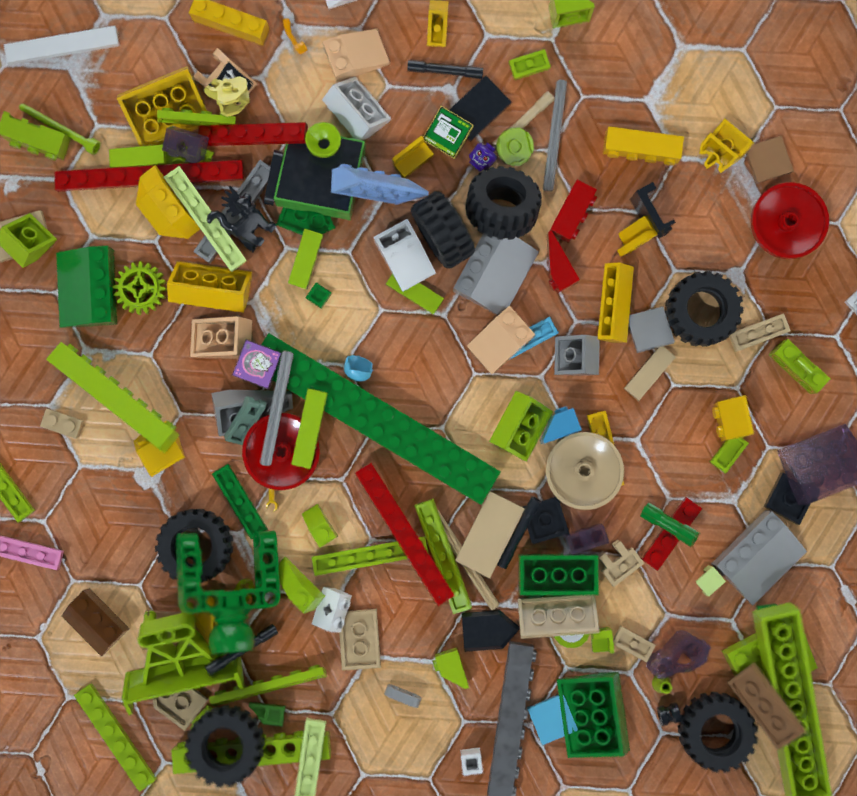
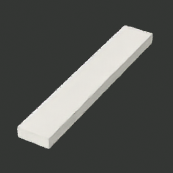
(61, 45)

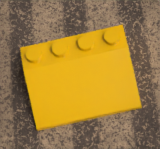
(171, 91)

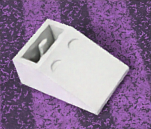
(404, 255)

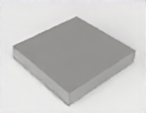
(650, 329)

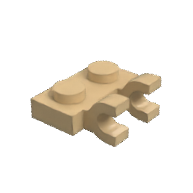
(622, 566)

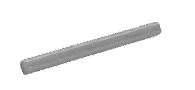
(554, 138)
(276, 408)

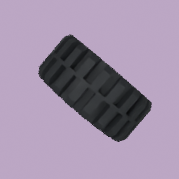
(508, 186)
(443, 229)
(726, 298)
(201, 519)
(739, 745)
(206, 764)

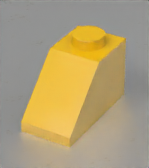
(437, 23)

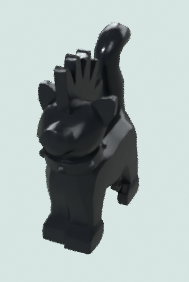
(247, 224)

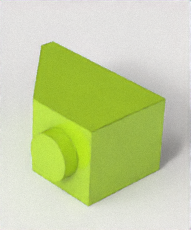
(319, 525)
(451, 667)

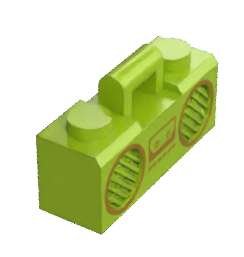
(799, 366)

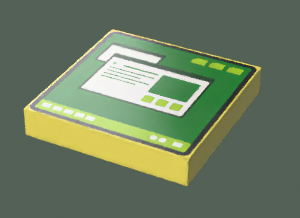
(448, 132)

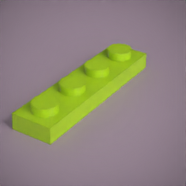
(187, 117)

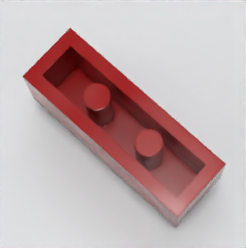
(574, 211)

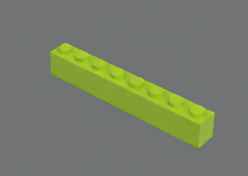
(113, 397)

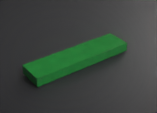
(239, 500)

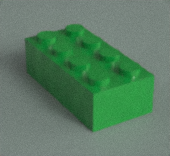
(558, 574)

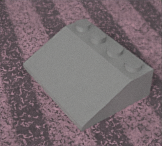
(495, 272)
(759, 556)

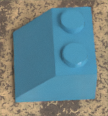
(560, 425)

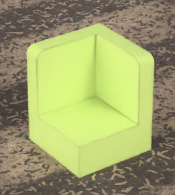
(710, 580)

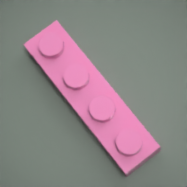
(30, 553)

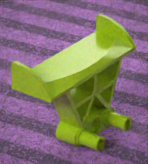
(173, 667)

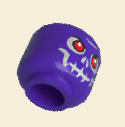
(482, 156)

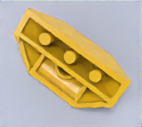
(163, 206)

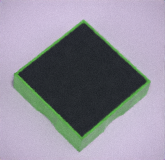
(307, 179)

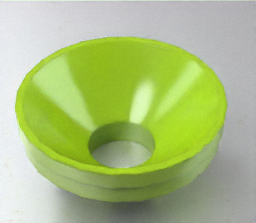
(323, 131)

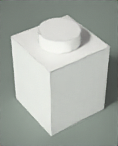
(471, 761)

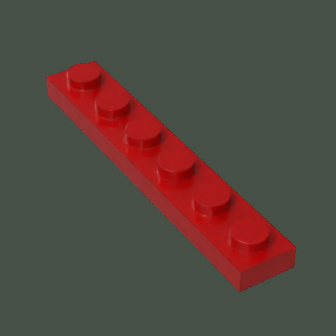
(255, 134)

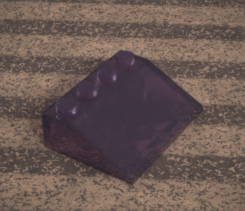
(821, 464)

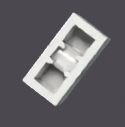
(332, 610)

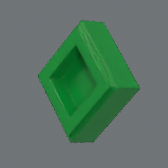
(318, 295)

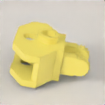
(228, 94)

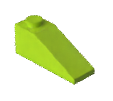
(299, 587)

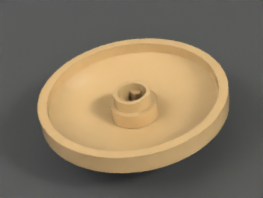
(584, 470)

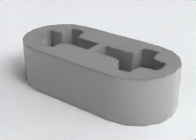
(402, 695)

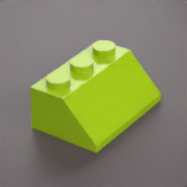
(521, 426)

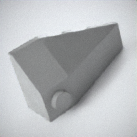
(229, 402)

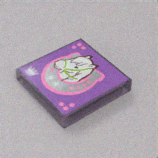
(257, 364)

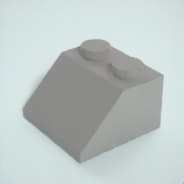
(577, 355)

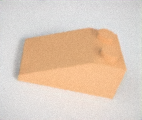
(355, 54)
(219, 337)
(501, 340)

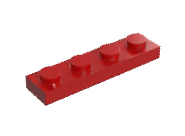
(665, 541)

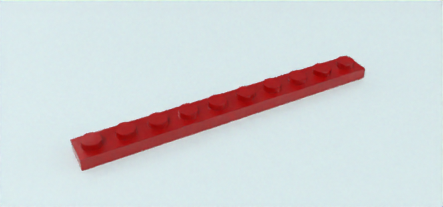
(129, 176)

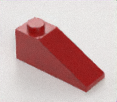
(559, 267)

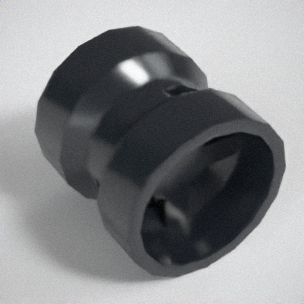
(669, 714)

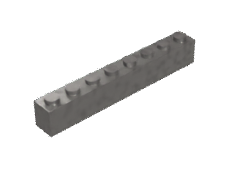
(510, 719)

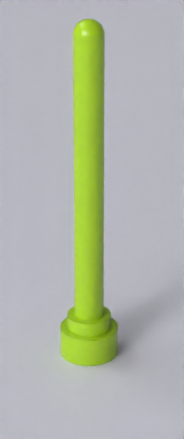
(91, 145)

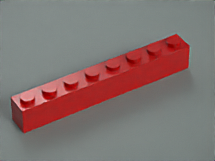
(404, 534)

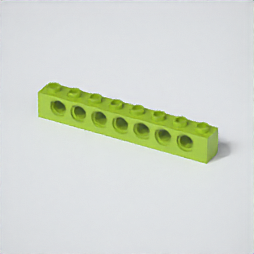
(280, 756)

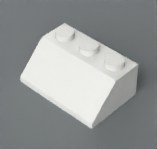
(356, 108)

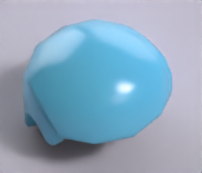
(358, 368)

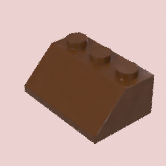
(94, 621)

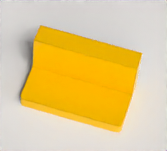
(412, 157)
(636, 235)

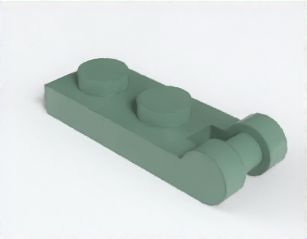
(244, 420)

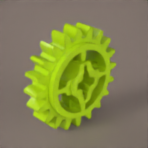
(124, 287)

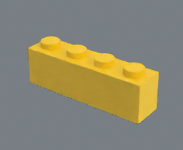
(229, 21)
(643, 145)
(615, 302)

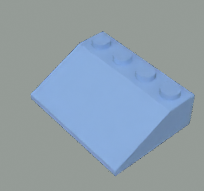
(374, 185)

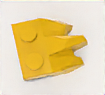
(725, 146)

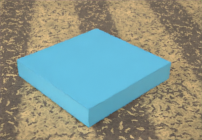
(548, 719)

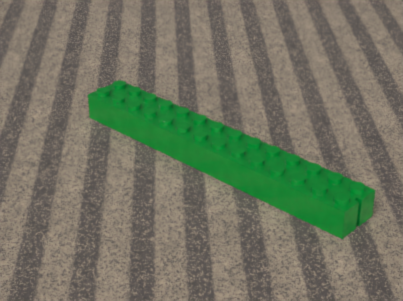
(388, 426)

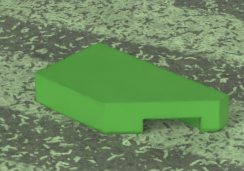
(269, 713)

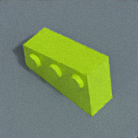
(33, 137)

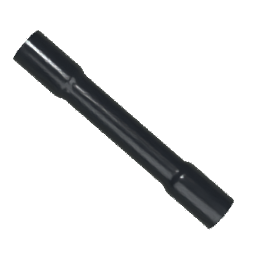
(422, 67)
(529, 512)
(221, 662)

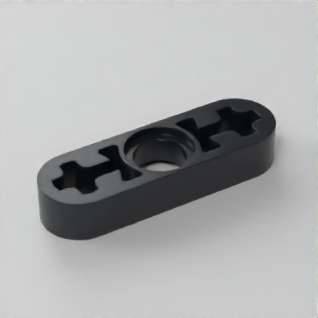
(273, 177)

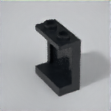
(644, 207)

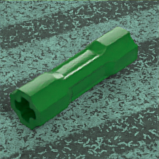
(680, 531)

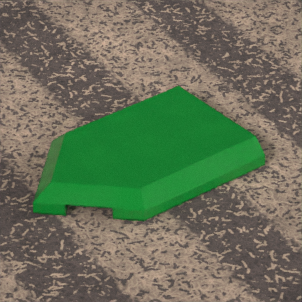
(299, 220)

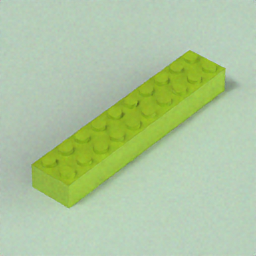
(788, 671)

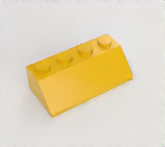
(209, 286)

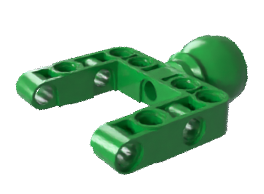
(229, 607)

